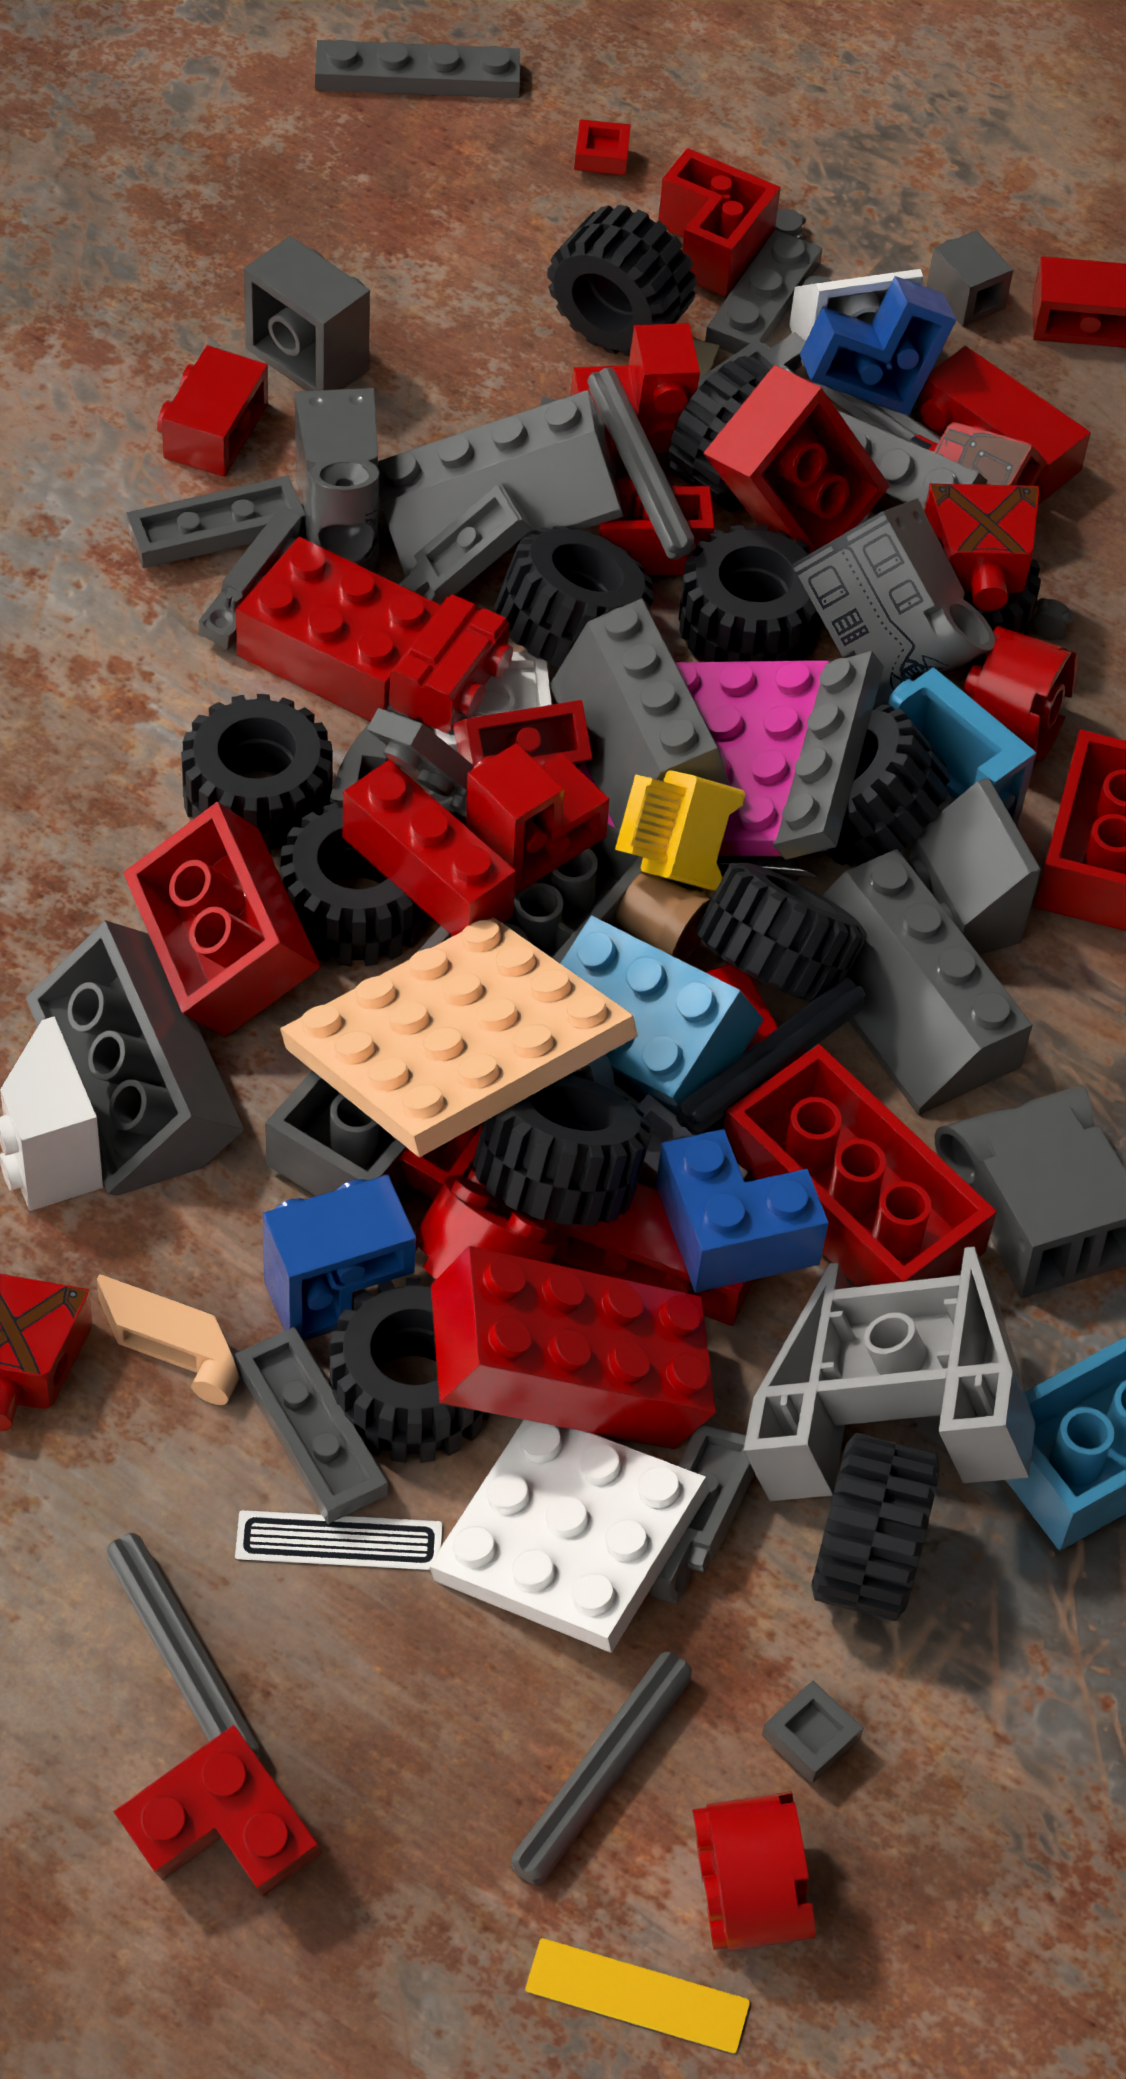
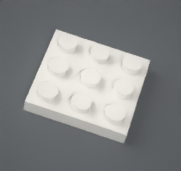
(570, 1531)

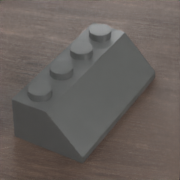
(548, 457)
(634, 706)
(930, 999)
(137, 1058)

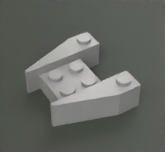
(886, 1358)

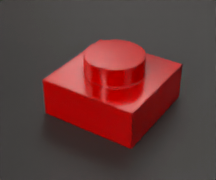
(602, 147)

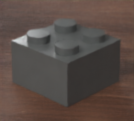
(306, 317)

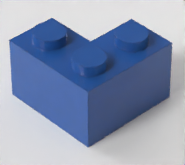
(886, 358)
(735, 1227)
(332, 1247)

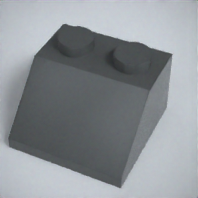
(978, 868)

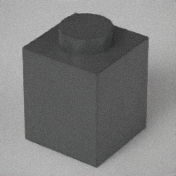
(970, 277)

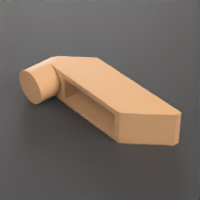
(171, 1334)

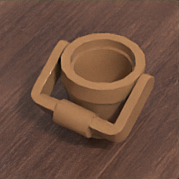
(663, 914)

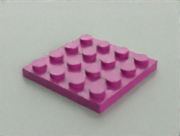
(759, 726)

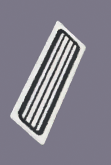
(341, 1542)

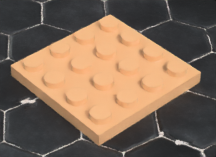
(457, 1034)

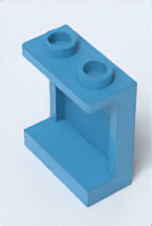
(967, 739)

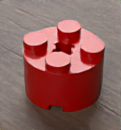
(1025, 686)
(470, 1216)
(754, 1872)

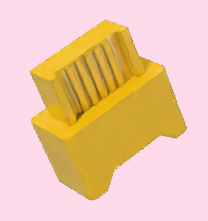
(678, 826)

